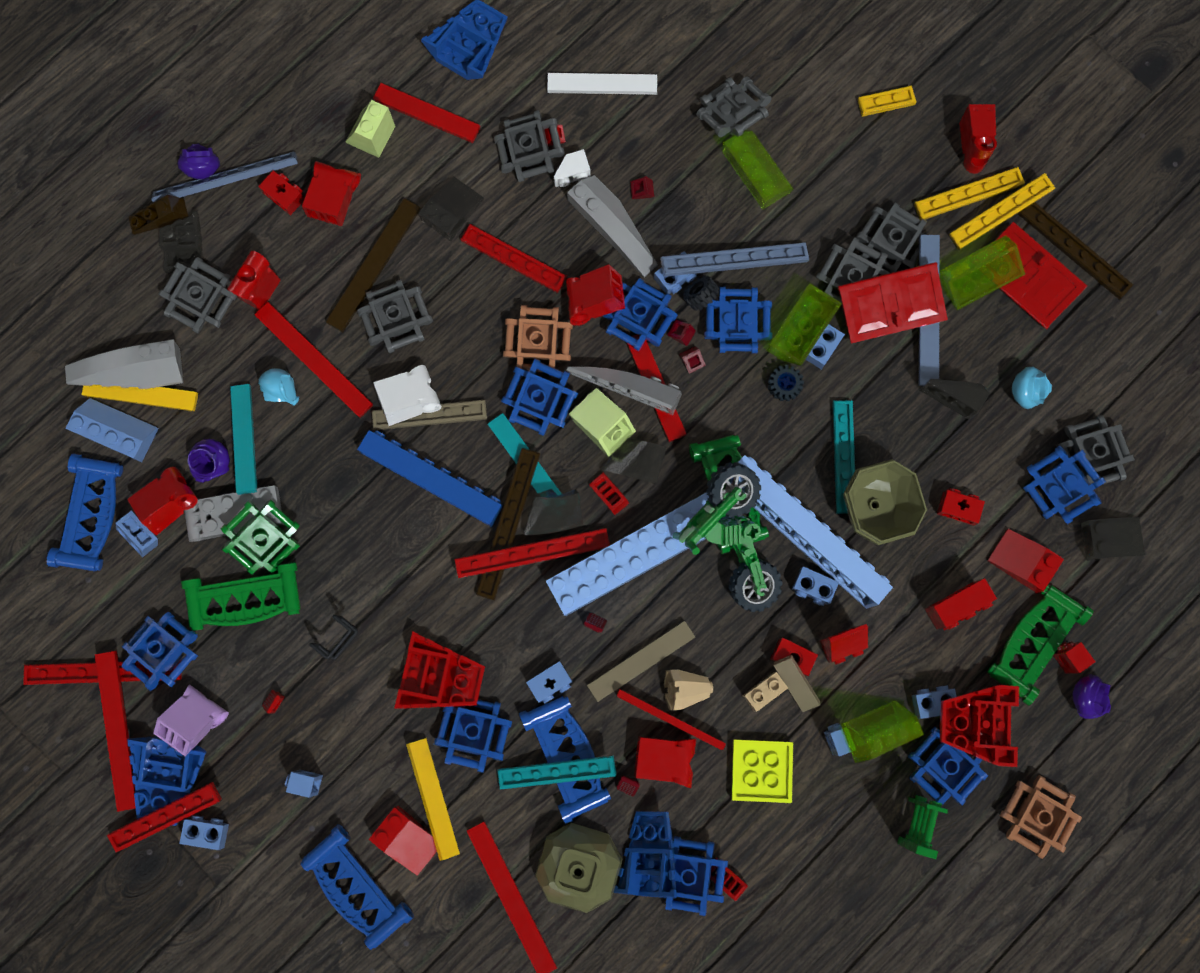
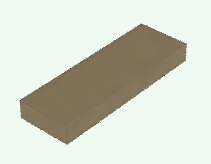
(797, 683)

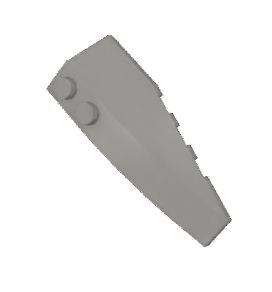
(612, 221)
(134, 366)
(634, 386)

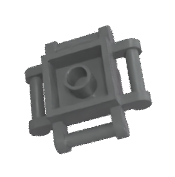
(733, 108)
(528, 145)
(893, 237)
(852, 267)
(197, 294)
(394, 315)
(1102, 448)

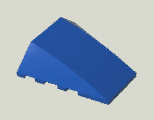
(467, 40)
(161, 773)
(649, 858)

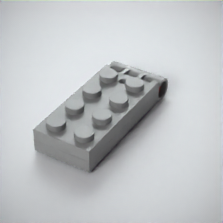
(223, 510)

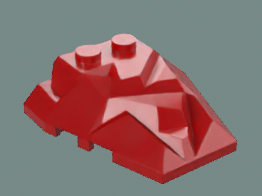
(981, 724)

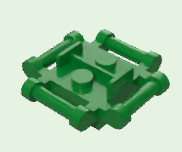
(260, 537)

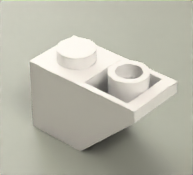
(573, 168)

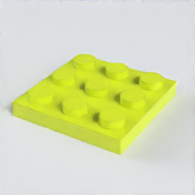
(762, 771)

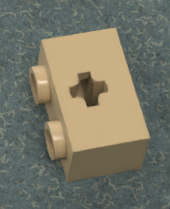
(765, 691)

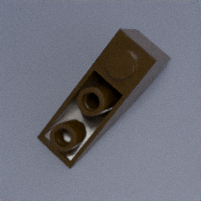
(158, 214)

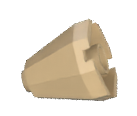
(685, 689)

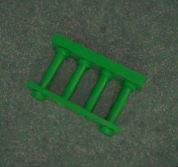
(922, 827)

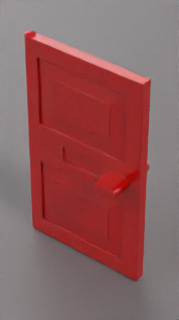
(1047, 283)
(893, 302)

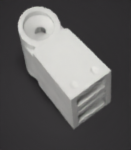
(407, 395)

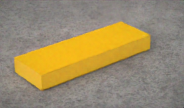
(886, 101)

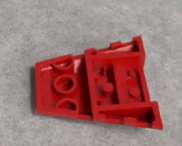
(437, 677)

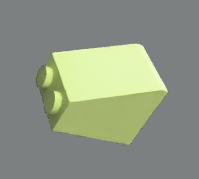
(372, 129)
(602, 422)

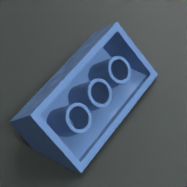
(112, 429)

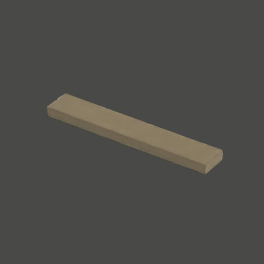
(447, 414)
(641, 661)

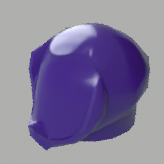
(198, 162)
(200, 461)
(1091, 697)

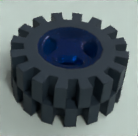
(787, 376)

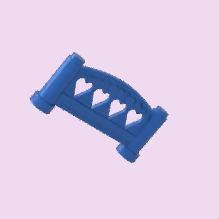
(70, 552)
(542, 720)
(388, 916)

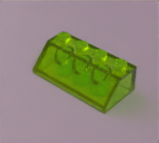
(756, 168)
(982, 272)
(804, 326)
(880, 731)

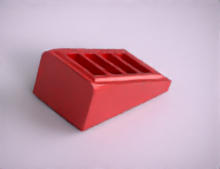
(617, 507)
(727, 890)

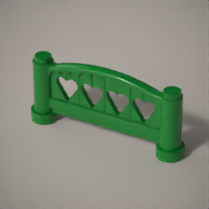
(711, 454)
(199, 598)
(1067, 613)

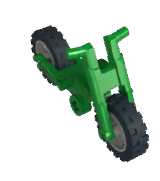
(730, 500)

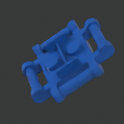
(641, 315)
(738, 320)
(539, 397)
(1064, 484)
(159, 651)
(473, 734)
(947, 768)
(693, 876)

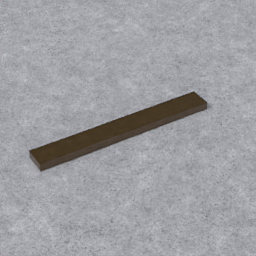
(1076, 250)
(373, 265)
(510, 518)

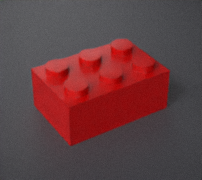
(961, 605)

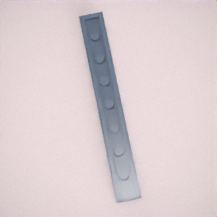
(228, 176)
(734, 259)
(929, 334)

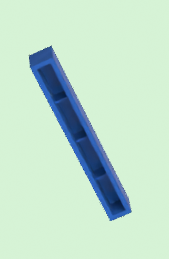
(430, 478)

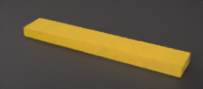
(969, 193)
(1002, 211)
(154, 396)
(433, 799)

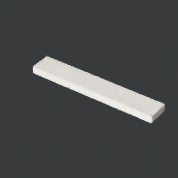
(602, 83)

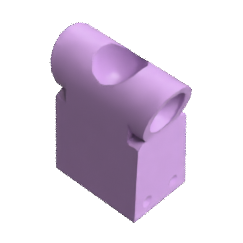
(189, 720)

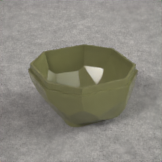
(897, 502)
(580, 848)

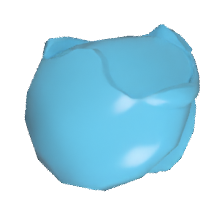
(278, 386)
(1030, 387)

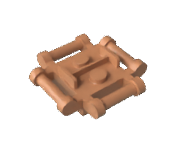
(537, 337)
(1041, 816)

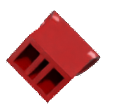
(978, 135)
(330, 193)
(254, 281)
(594, 295)
(163, 500)
(665, 760)

